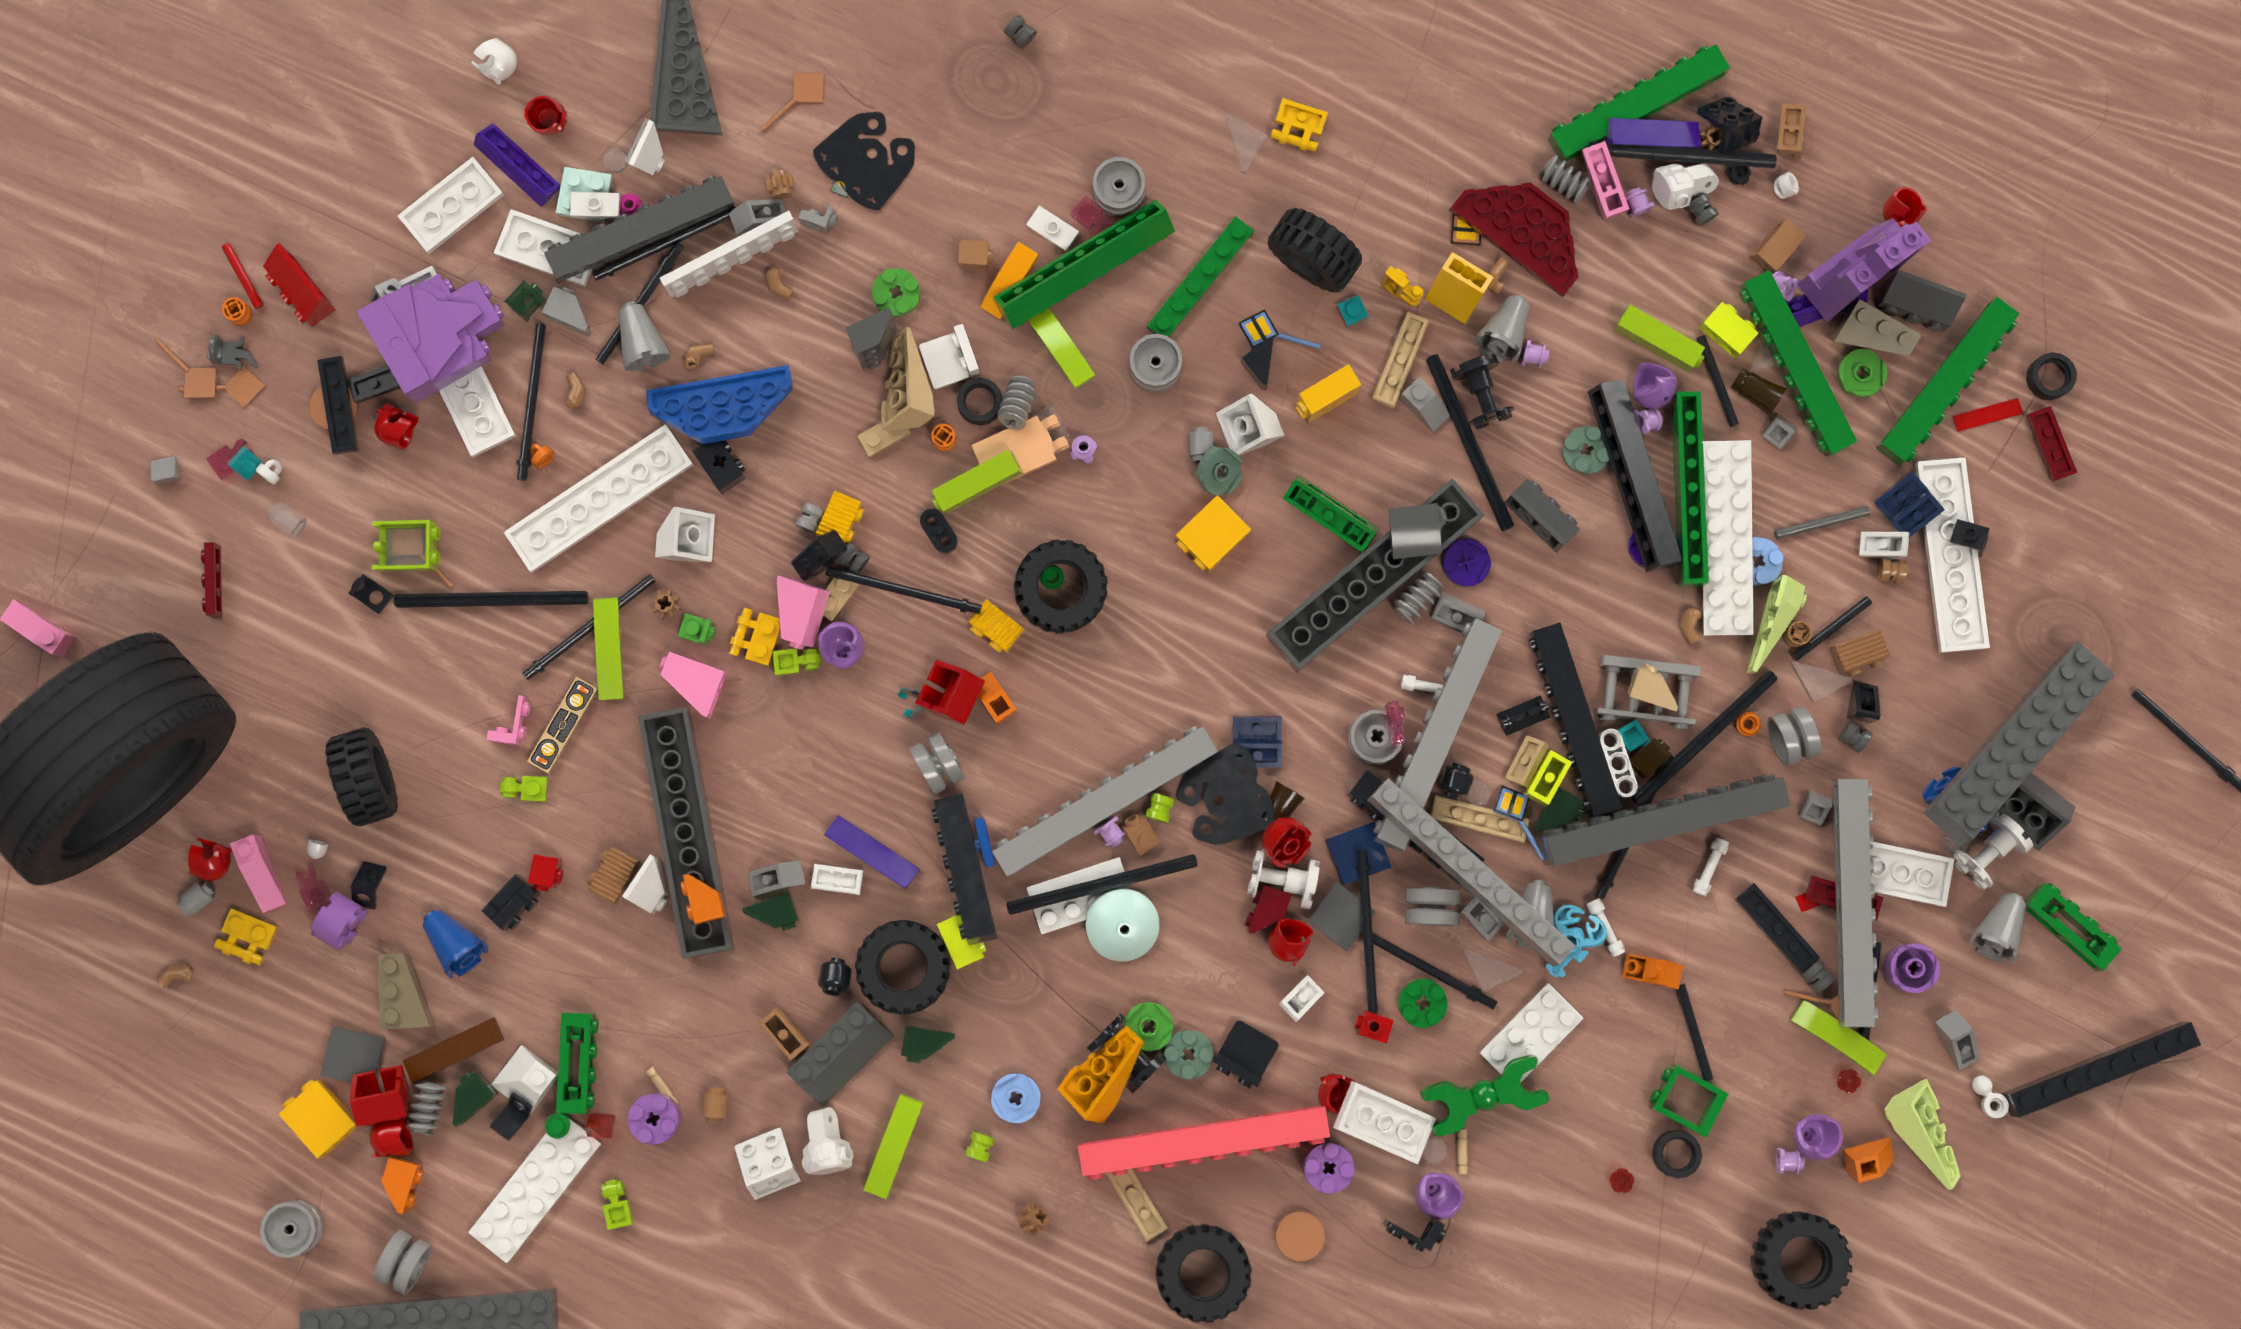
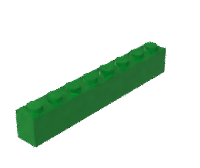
(1641, 102)
(1084, 264)
(1797, 364)
(1947, 381)
(1690, 489)

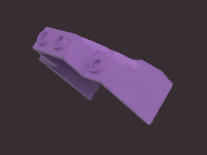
(1861, 265)
(432, 333)

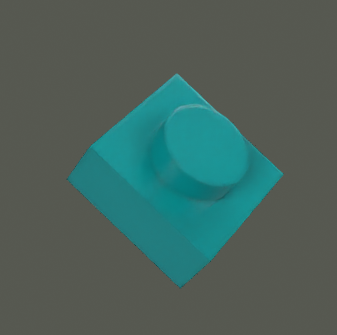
(1352, 311)
(245, 463)
(1633, 735)

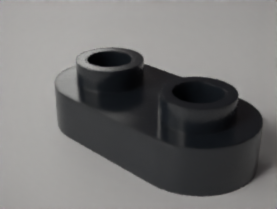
(938, 531)

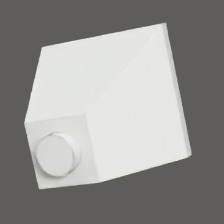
(646, 149)
(1249, 424)
(686, 536)
(648, 886)
(526, 1076)

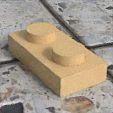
(876, 440)
(839, 595)
(1526, 761)

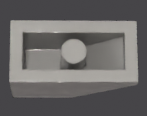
(755, 213)
(566, 310)
(1425, 404)
(776, 877)
(1958, 1039)

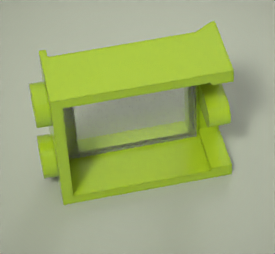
(407, 546)

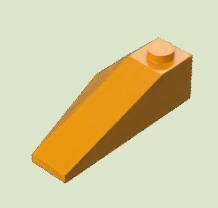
(1100, 1080)

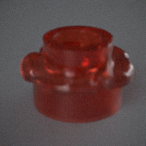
(1842, 1080)
(1623, 1187)

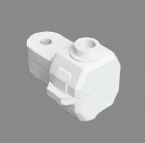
(1677, 185)
(826, 1150)

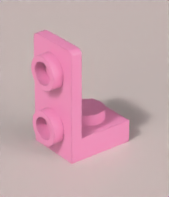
(503, 735)

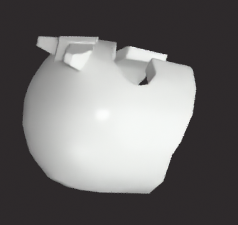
(500, 63)

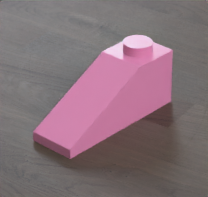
(1605, 181)
(37, 629)
(258, 872)

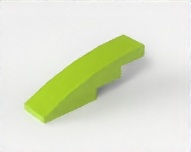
(1061, 348)
(608, 648)
(893, 1146)

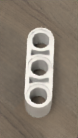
(1619, 751)

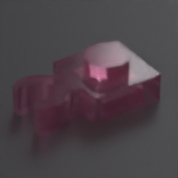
(1089, 215)
(220, 459)
(1395, 716)
(315, 892)

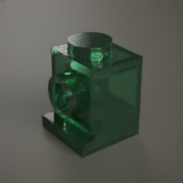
(518, 297)

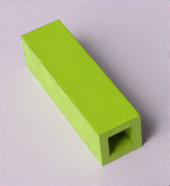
(1660, 339)
(976, 482)

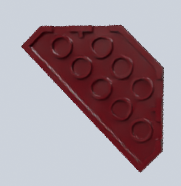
(1524, 227)

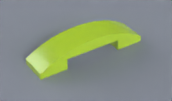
(1841, 1038)

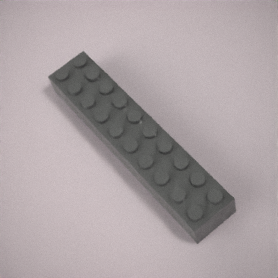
(1364, 585)
(2018, 744)
(1663, 821)
(684, 824)
(480, 1311)

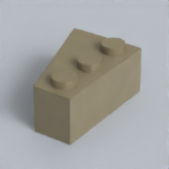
(1873, 329)
(400, 994)

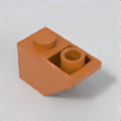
(996, 700)
(704, 901)
(1652, 971)
(1869, 1159)
(400, 1182)

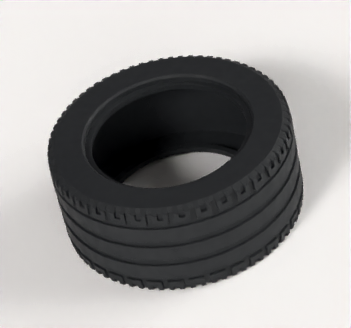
(104, 755)

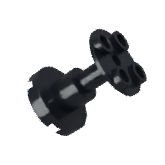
(1479, 383)
(1143, 1066)

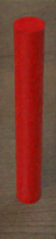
(242, 276)

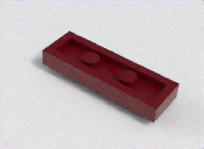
(2051, 444)
(212, 580)
(1824, 893)

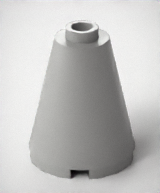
(1505, 330)
(640, 339)
(1540, 898)
(2001, 929)

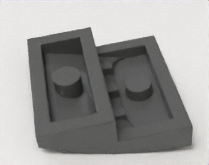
(1414, 531)
(1339, 917)
(351, 1054)

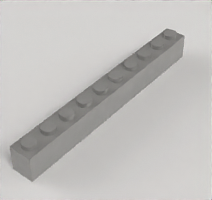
(1441, 723)
(1105, 801)
(1471, 873)
(1853, 903)

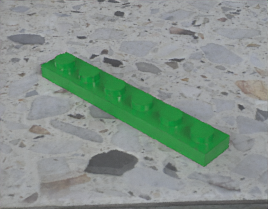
(1200, 278)

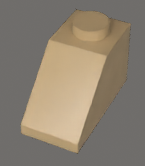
(1651, 687)

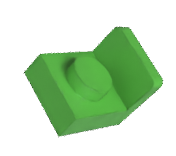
(697, 629)

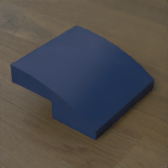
(1909, 504)
(1260, 737)
(1345, 856)

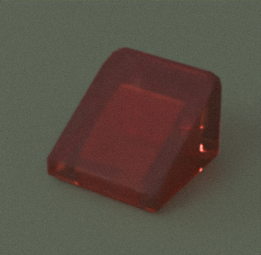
(600, 1125)

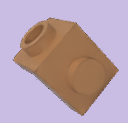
(1140, 833)

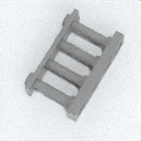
(1685, 675)

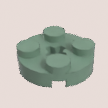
(1582, 463)
(1208, 467)
(1203, 1054)

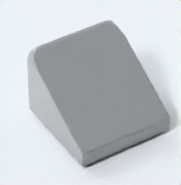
(1779, 431)
(164, 470)
(1816, 808)

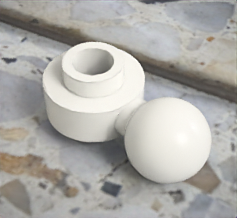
(1983, 1085)

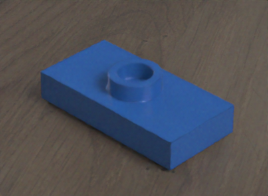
(983, 843)

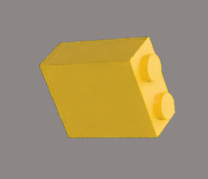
(1458, 288)
(1327, 394)
(1212, 534)
(318, 1118)

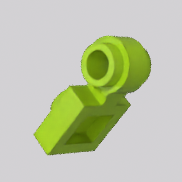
(788, 661)
(531, 789)
(617, 1212)

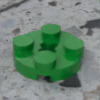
(1434, 995)

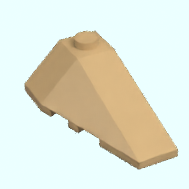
(909, 392)

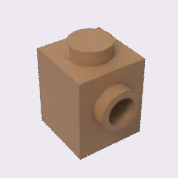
(975, 255)

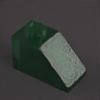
(1561, 811)
(775, 912)
(923, 1043)
(471, 1096)

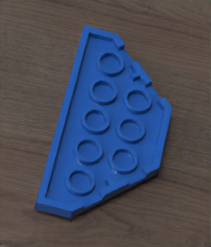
(722, 405)

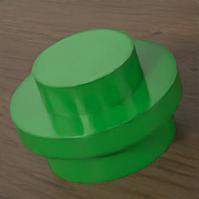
(1052, 578)
(557, 1126)

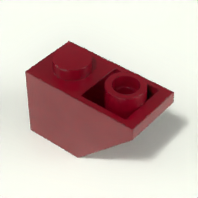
(1270, 908)

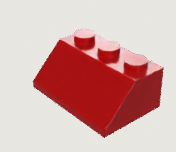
(296, 286)

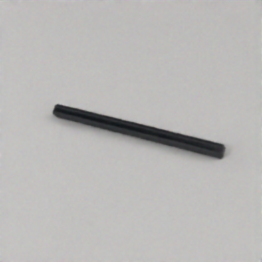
(1690, 155)
(1470, 442)
(491, 599)
(1704, 738)
(1101, 884)

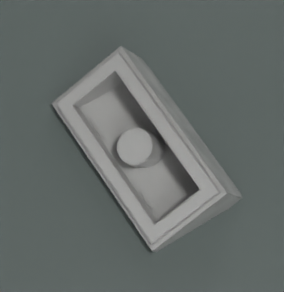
(1455, 612)

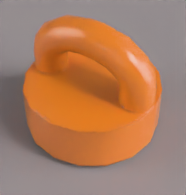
(541, 455)

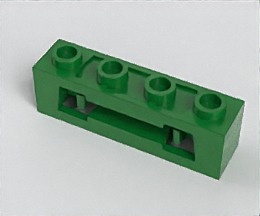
(1330, 513)
(2095, 955)
(588, 1052)

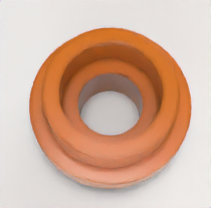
(1755, 721)

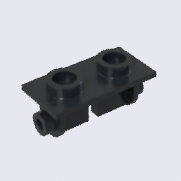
(1523, 715)

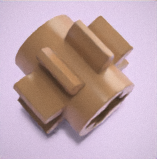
(1707, 139)
(780, 184)
(663, 598)
(1033, 1219)

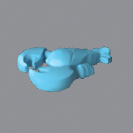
(1576, 935)

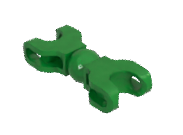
(1485, 1095)

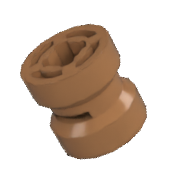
(1891, 570)
(1802, 633)

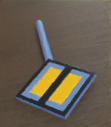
(1260, 327)
(1514, 806)

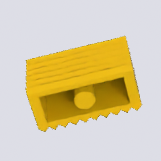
(841, 516)
(996, 627)

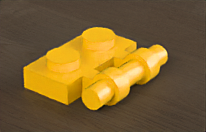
(1300, 118)
(1397, 284)
(763, 639)
(248, 929)

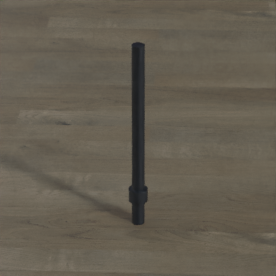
(666, 265)
(2226, 773)
(1472, 992)

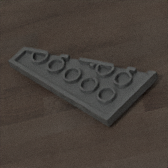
(681, 81)

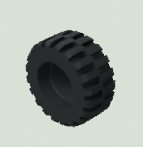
(1315, 250)
(1093, 586)
(361, 777)
(869, 961)
(1834, 1260)
(1236, 1283)

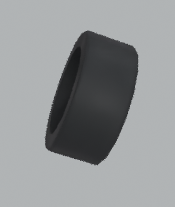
(2064, 363)
(964, 391)
(1696, 1152)

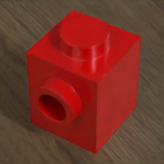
(545, 872)
(1373, 1026)

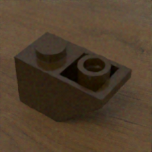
(1650, 757)

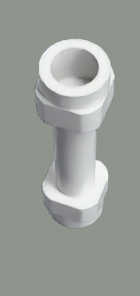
(1410, 683)
(1718, 848)
(1615, 946)

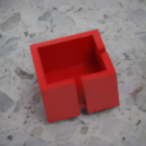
(959, 696)
(372, 1105)

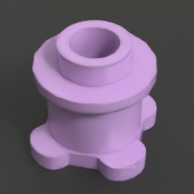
(1638, 202)
(1786, 284)
(1535, 354)
(1649, 420)
(1086, 455)
(1110, 832)
(1789, 1161)

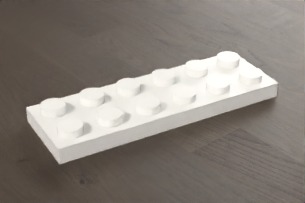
(733, 252)
(533, 1191)

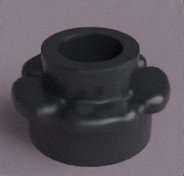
(1734, 178)

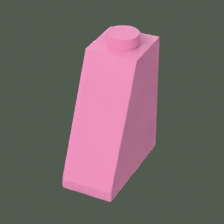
(800, 611)
(694, 681)

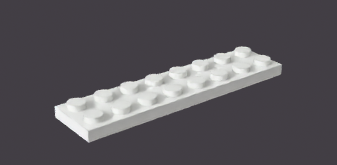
(472, 401)
(598, 498)
(1729, 538)
(1952, 567)

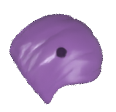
(1654, 385)
(841, 641)
(1818, 1137)
(1445, 1196)

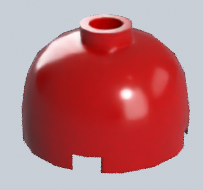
(1286, 841)

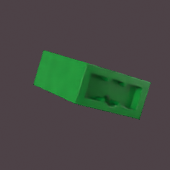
(1710, 1112)

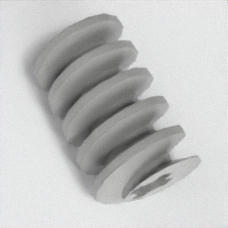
(1565, 179)
(1017, 402)
(1417, 597)
(425, 1108)

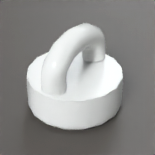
(1787, 184)
(271, 476)

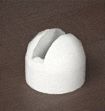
(316, 849)

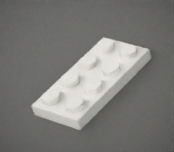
(450, 205)
(526, 240)
(1911, 874)
(1074, 910)
(1533, 1030)
(1384, 1122)

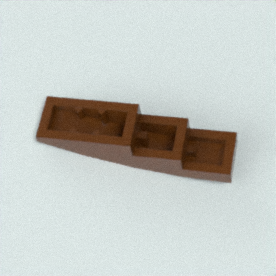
(453, 1050)

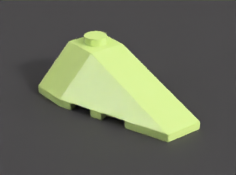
(1781, 606)
(1917, 1123)

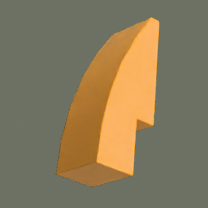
(1014, 269)

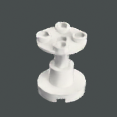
(2003, 839)
(1293, 880)

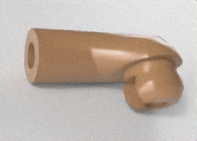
(1496, 272)
(775, 286)
(696, 354)
(576, 393)
(1688, 623)
(173, 972)

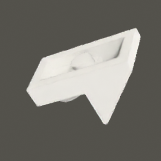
(1884, 544)
(1301, 998)

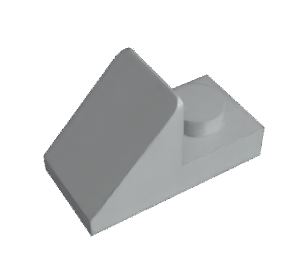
(1481, 918)

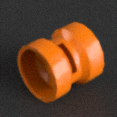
(238, 316)
(946, 441)

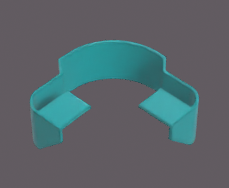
(903, 695)

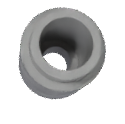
(1200, 442)
(196, 898)

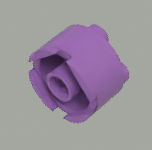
(338, 921)
(1918, 956)
(648, 1131)
(1342, 1169)

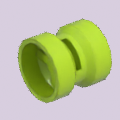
(1160, 808)
(979, 1146)

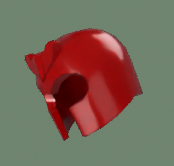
(545, 115)
(1904, 206)
(395, 426)
(211, 864)
(1286, 940)
(1333, 1091)
(391, 1138)

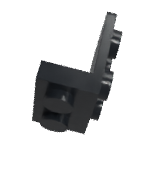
(1738, 123)
(1246, 1054)
(1432, 1234)

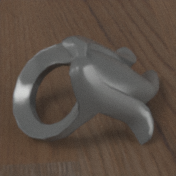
(226, 353)

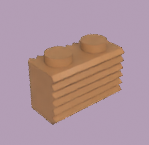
(1860, 652)
(613, 875)
(784, 1033)

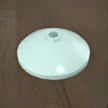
(1118, 909)

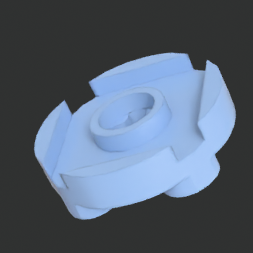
(1772, 560)
(1011, 1111)

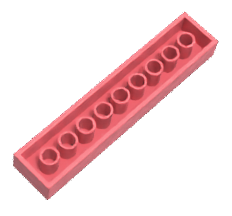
(1203, 1140)

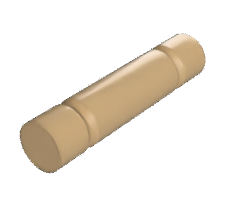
(659, 1083)
(1462, 1151)

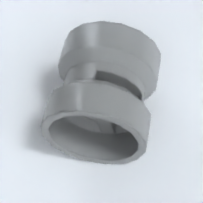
(810, 518)

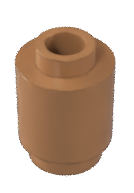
(715, 1104)

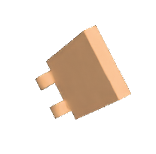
(1030, 445)

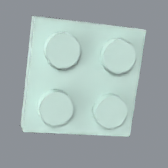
(581, 181)

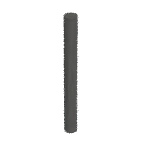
(1822, 522)

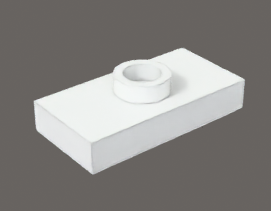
(595, 205)
(1052, 229)
(837, 879)

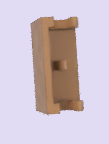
(1791, 130)
(1778, 245)

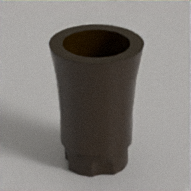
(1758, 391)
(1283, 801)

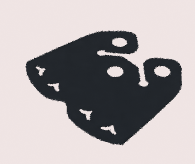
(856, 169)
(1227, 778)

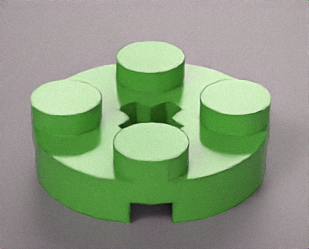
(890, 280)
(1870, 363)
(1163, 1024)

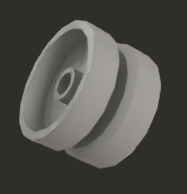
(1119, 172)
(1158, 349)
(1794, 736)
(1360, 739)
(937, 763)
(1432, 906)
(280, 1238)
(402, 1262)

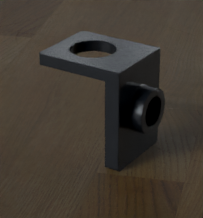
(1970, 536)
(362, 589)
(367, 882)
(512, 1117)

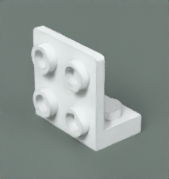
(949, 358)
(766, 1164)

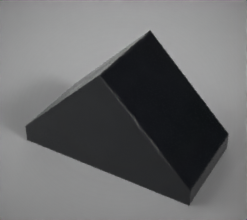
(1258, 362)
(1864, 703)

